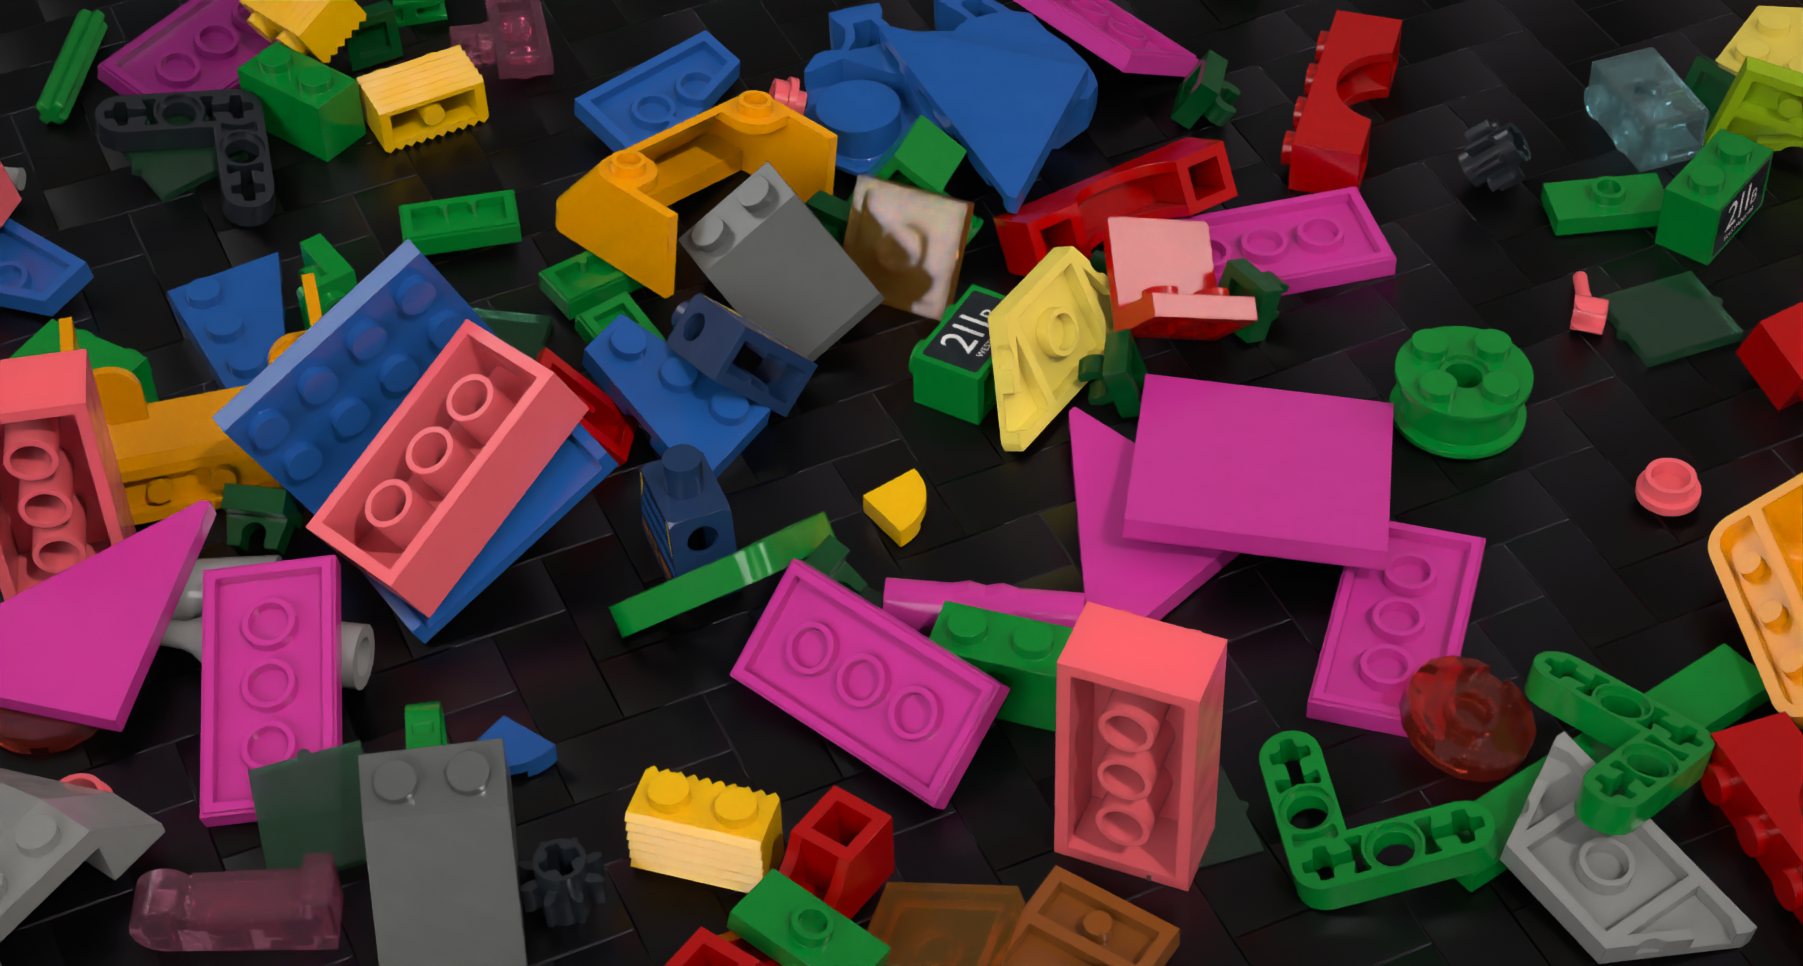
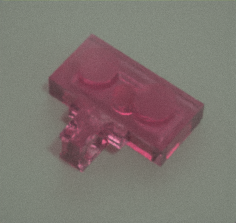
(511, 37)

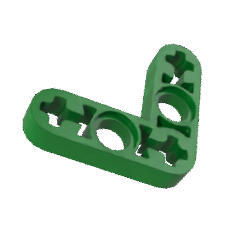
(721, 576)
(1654, 746)
(1336, 846)

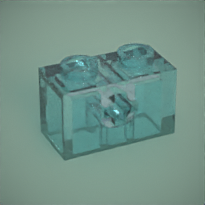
(1646, 109)

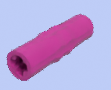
(921, 601)

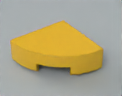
(898, 506)

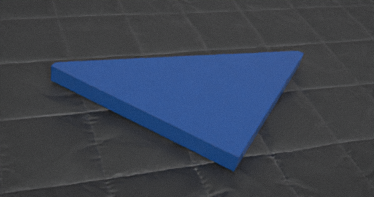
(993, 101)

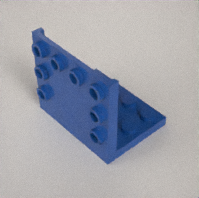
(343, 382)

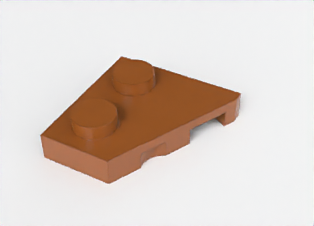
(1087, 926)

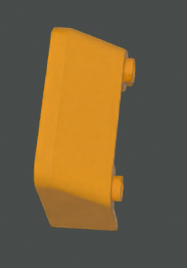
(624, 199)
(173, 447)
(1762, 575)

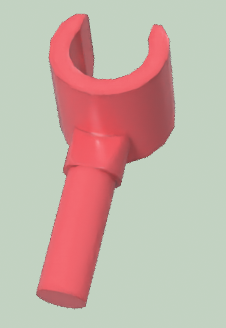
(1588, 312)

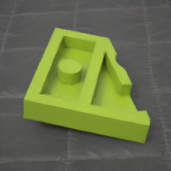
(1763, 106)

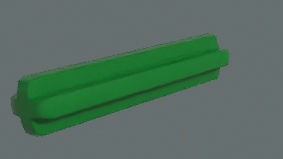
(71, 66)

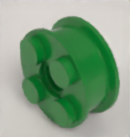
(1461, 391)

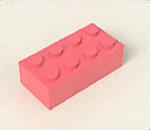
(448, 467)
(56, 470)
(1138, 744)

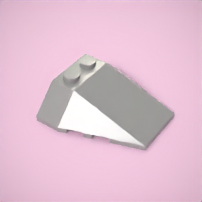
(55, 828)

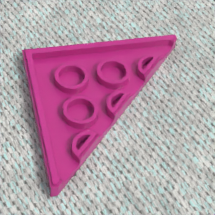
(1117, 570)
(91, 632)

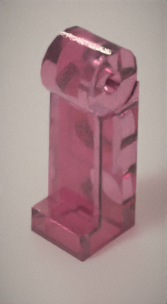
(240, 908)

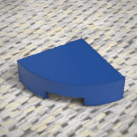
(524, 748)

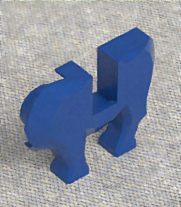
(871, 103)

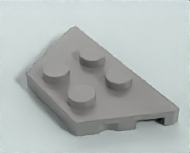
(1615, 892)

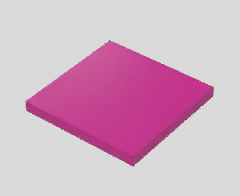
(1262, 472)

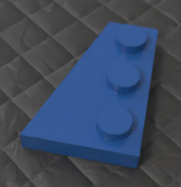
(659, 92)
(36, 272)
(234, 318)
(672, 395)

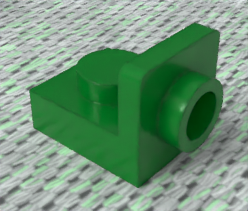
(331, 272)

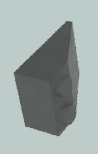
(781, 265)
(443, 855)

